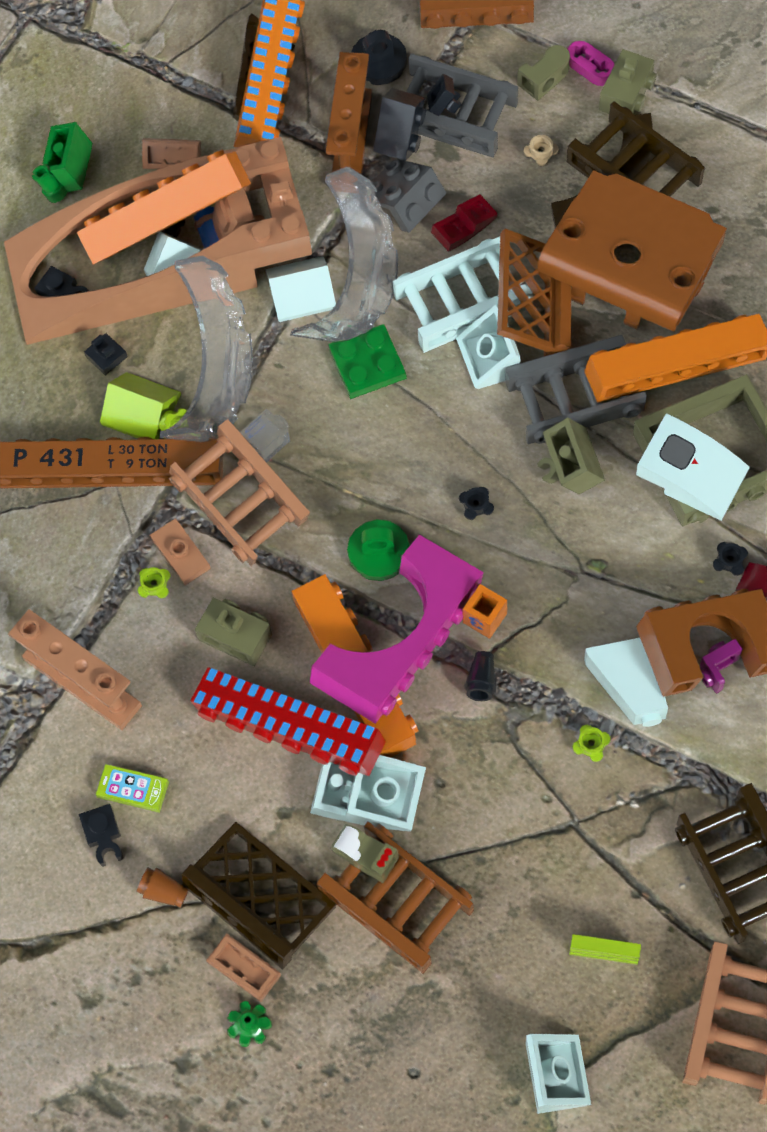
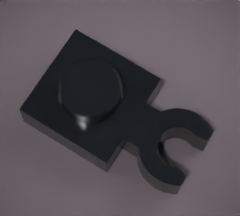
(58, 283)
(101, 829)

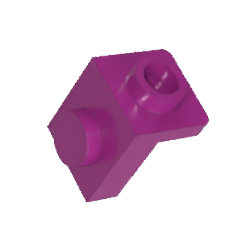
(719, 657)

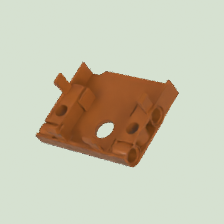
(672, 238)

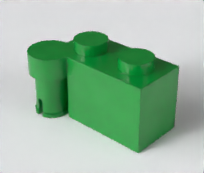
(63, 161)

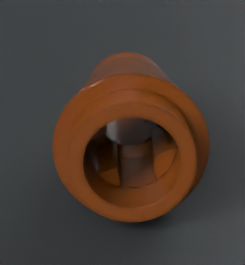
(161, 888)

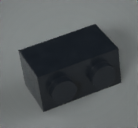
(399, 124)

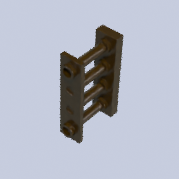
(585, 160)
(746, 806)

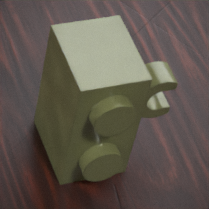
(628, 82)
(572, 457)
(234, 630)

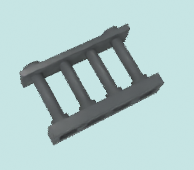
(456, 130)
(551, 370)

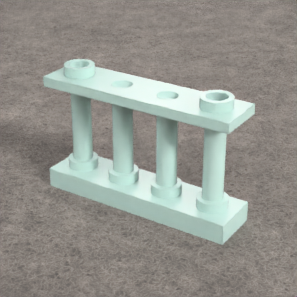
(439, 332)

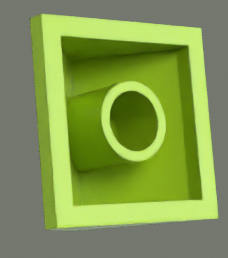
(136, 405)

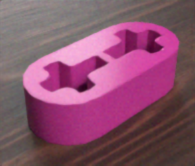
(593, 61)

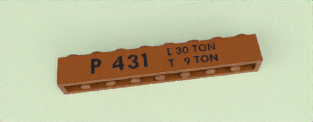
(101, 462)

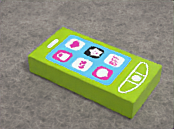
(132, 788)

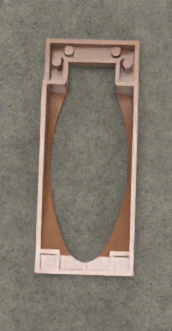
(239, 253)

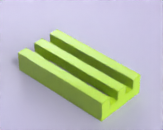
(605, 949)

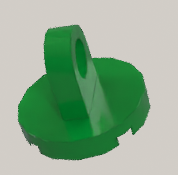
(377, 549)

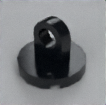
(386, 56)

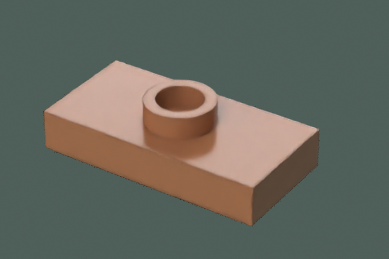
(166, 152)
(180, 552)
(243, 967)

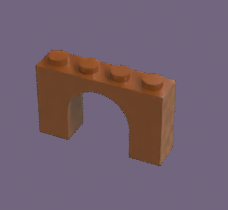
(475, 12)
(667, 636)

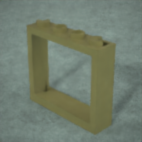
(697, 408)

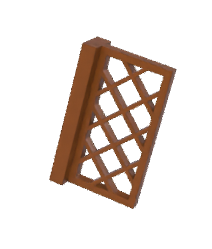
(555, 298)

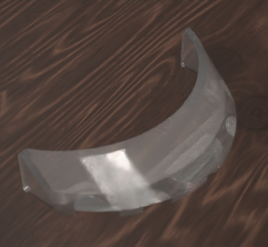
(371, 261)
(225, 352)

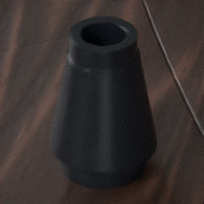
(481, 677)

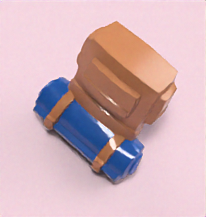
(224, 217)

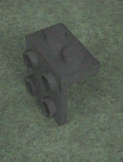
(408, 191)

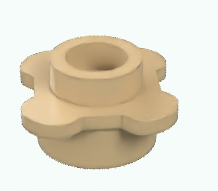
(541, 142)

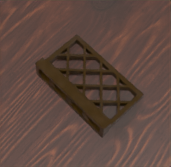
(233, 908)

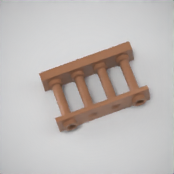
(249, 464)
(75, 669)
(707, 1032)

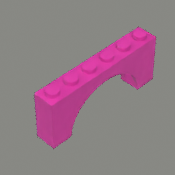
(374, 679)

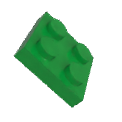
(367, 362)

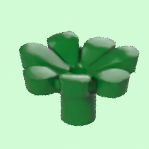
(253, 1028)

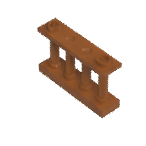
(349, 113)
(390, 929)

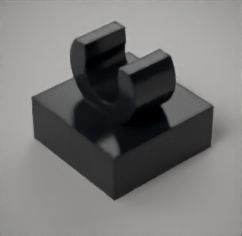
(443, 96)
(105, 353)

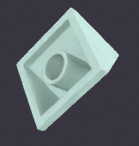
(166, 251)
(301, 288)
(486, 351)
(557, 1072)

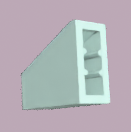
(629, 680)

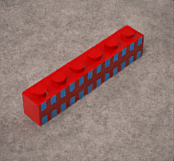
(289, 722)

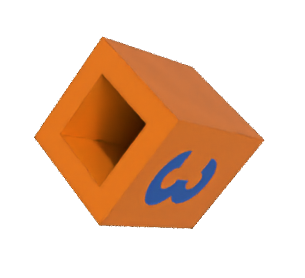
(485, 611)

